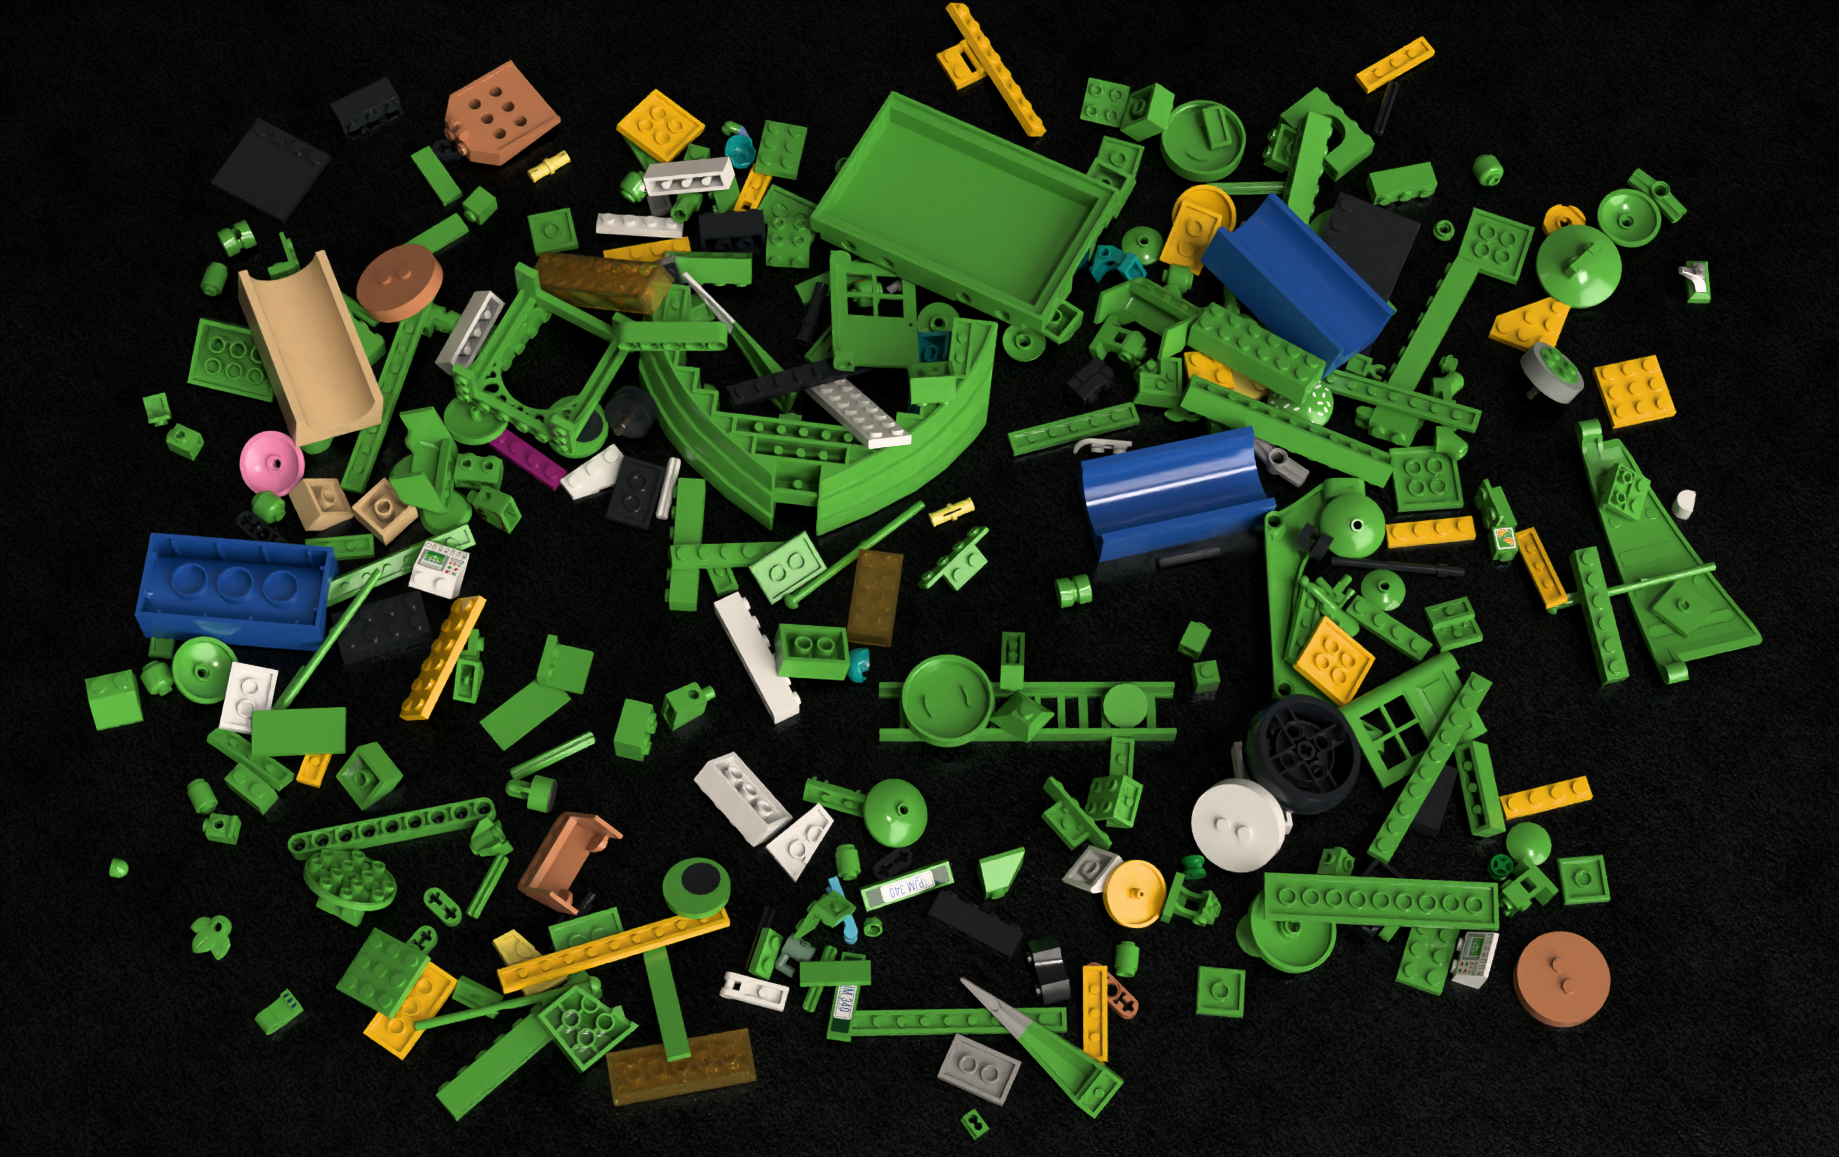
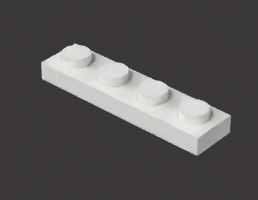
(639, 226)

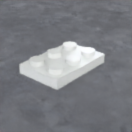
(248, 690)

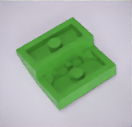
(1453, 624)

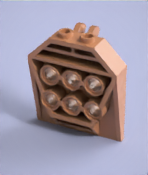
(515, 93)

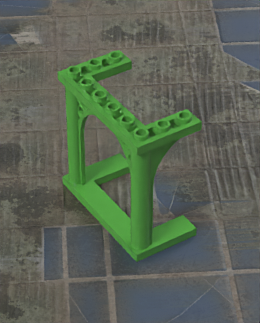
(472, 380)

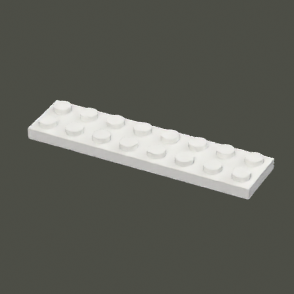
(859, 414)

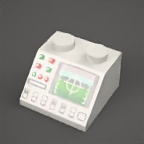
(439, 570)
(1474, 958)

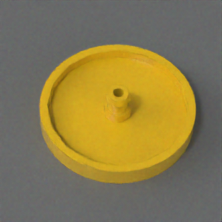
(1134, 893)

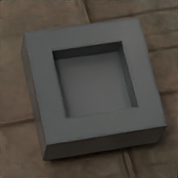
(659, 205)

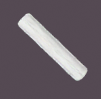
(667, 488)

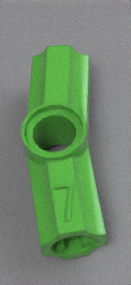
(1666, 202)

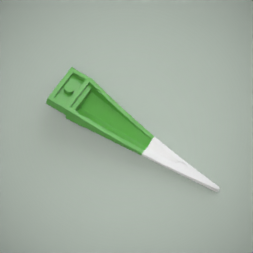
(757, 357)

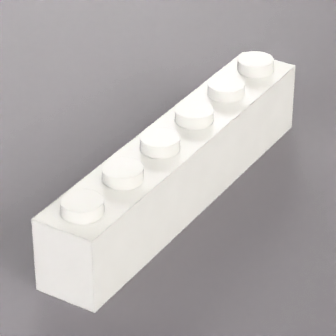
(756, 657)

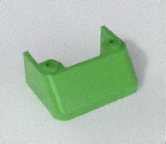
(1153, 308)
(433, 462)

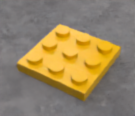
(660, 127)
(1634, 391)
(1334, 662)

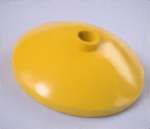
(1211, 199)

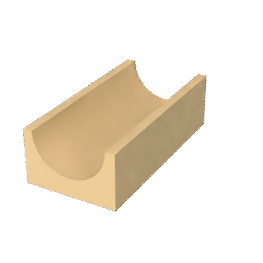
(311, 352)

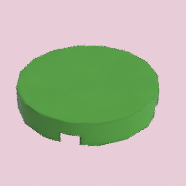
(1125, 705)

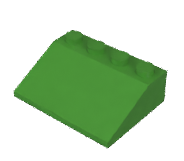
(229, 361)

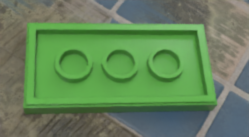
(298, 732)

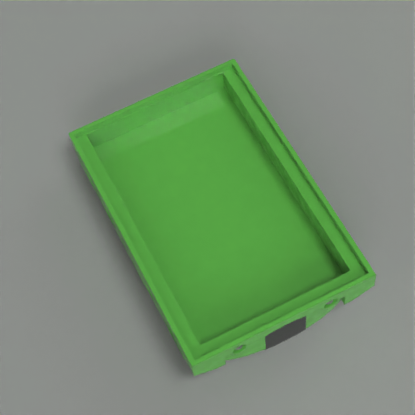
(965, 213)

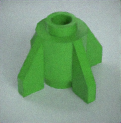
(488, 838)

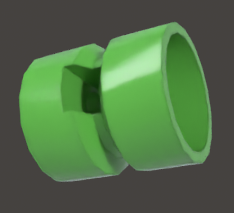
(231, 244)
(1071, 591)

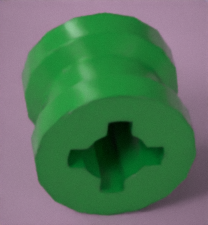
(1503, 863)
(1193, 867)

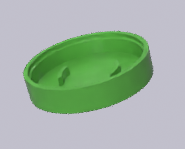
(1187, 145)
(947, 700)

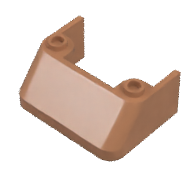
(562, 857)

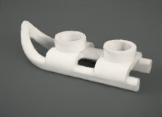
(1098, 445)

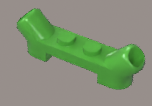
(1444, 437)

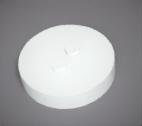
(1238, 825)

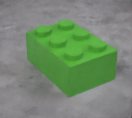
(811, 652)

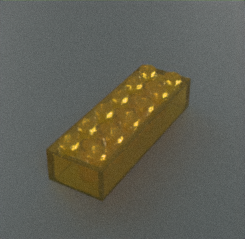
(714, 1063)

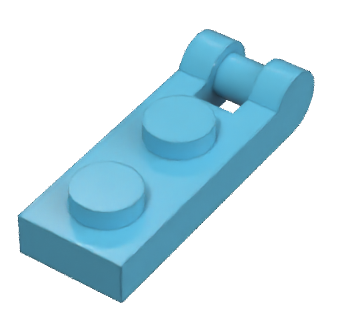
(850, 928)

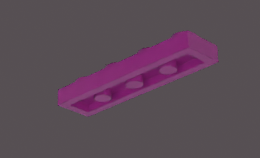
(529, 459)

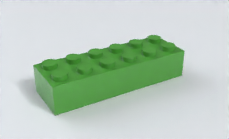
(1256, 353)

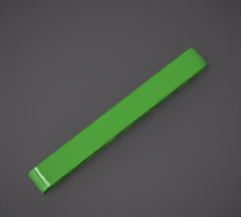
(381, 824)

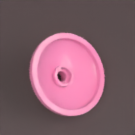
(260, 458)

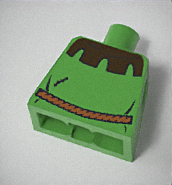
(495, 508)

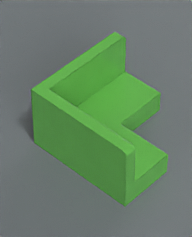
(1161, 388)

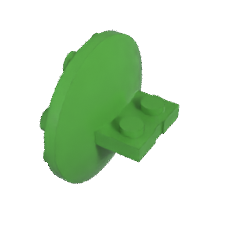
(1578, 266)
(348, 883)

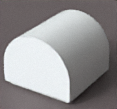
(1684, 504)

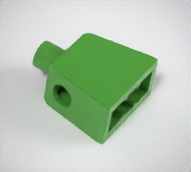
(685, 704)

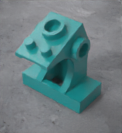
(1126, 264)

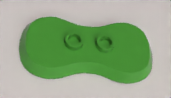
(434, 522)

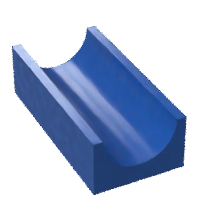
(1297, 284)
(1173, 494)
(236, 591)

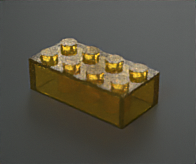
(874, 598)

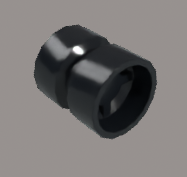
(1321, 543)

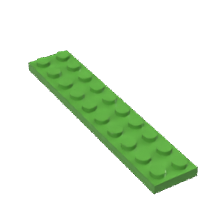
(1381, 901)

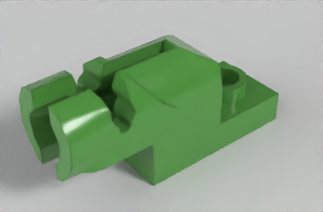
(439, 320)

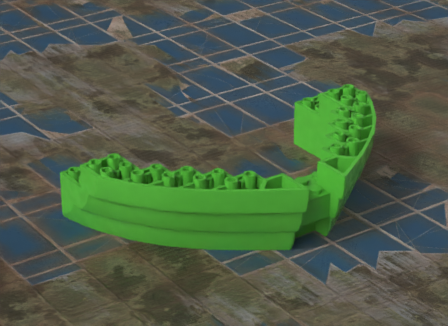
(810, 463)

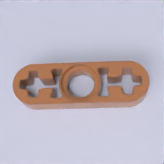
(1127, 998)

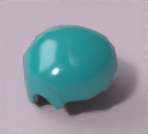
(740, 151)
(858, 664)

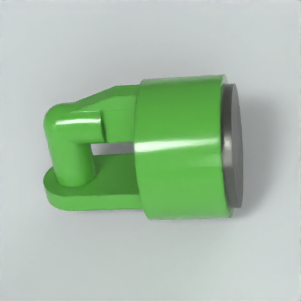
(539, 793)

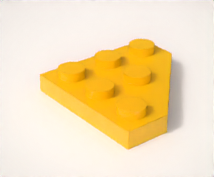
(1531, 324)

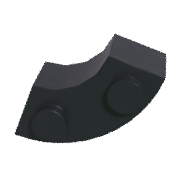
(1048, 970)

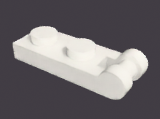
(755, 991)

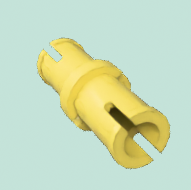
(548, 166)
(965, 506)

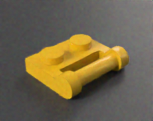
(957, 69)

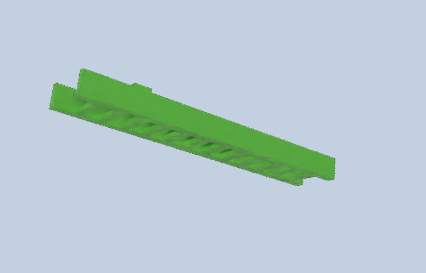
(1057, 690)

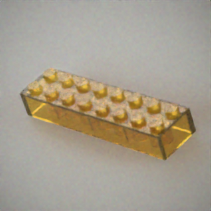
(604, 282)

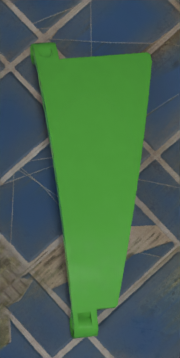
(1656, 548)

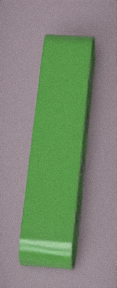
(672, 336)

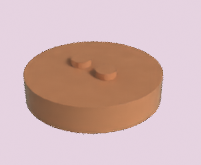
(399, 283)
(1561, 979)

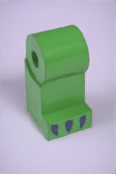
(279, 1013)

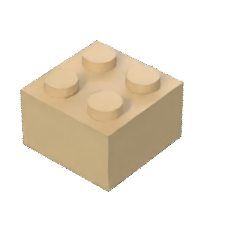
(384, 512)

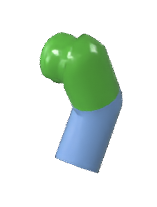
(732, 127)

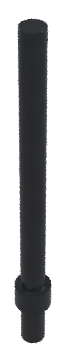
(1440, 570)

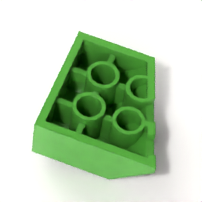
(583, 1027)

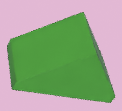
(468, 680)

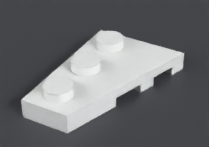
(594, 474)
(799, 841)

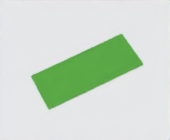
(523, 713)

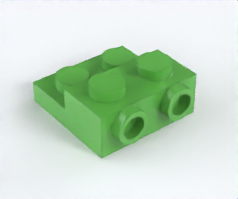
(1281, 147)

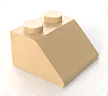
(320, 503)

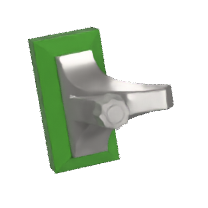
(1697, 281)

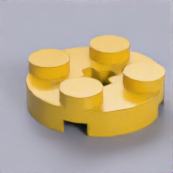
(1562, 214)

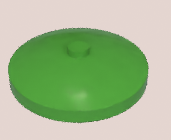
(1288, 944)

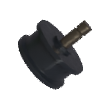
(631, 412)

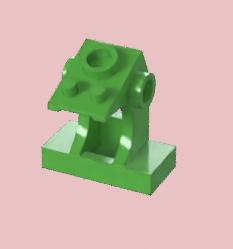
(1129, 351)
(1516, 897)
(1208, 908)

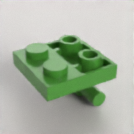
(1624, 492)

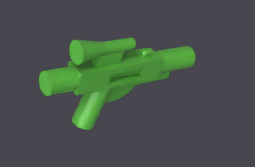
(1336, 593)

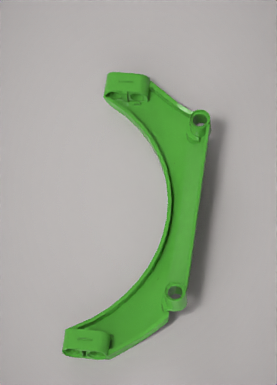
(1283, 573)

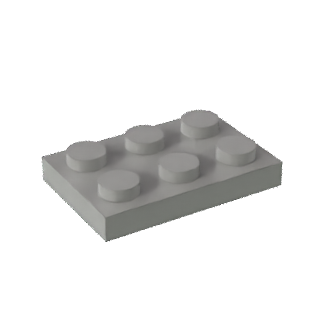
(979, 1070)

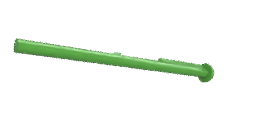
(1573, 598)
(792, 600)
(305, 671)
(547, 997)

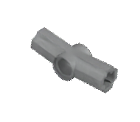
(1287, 468)

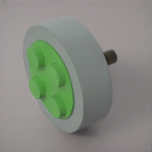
(1551, 373)

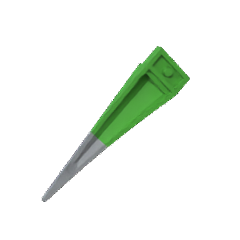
(1075, 1071)

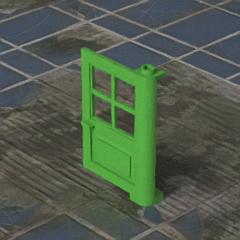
(870, 339)
(1429, 693)

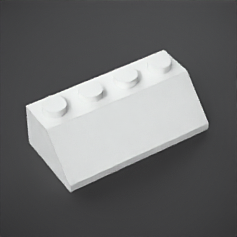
(742, 798)

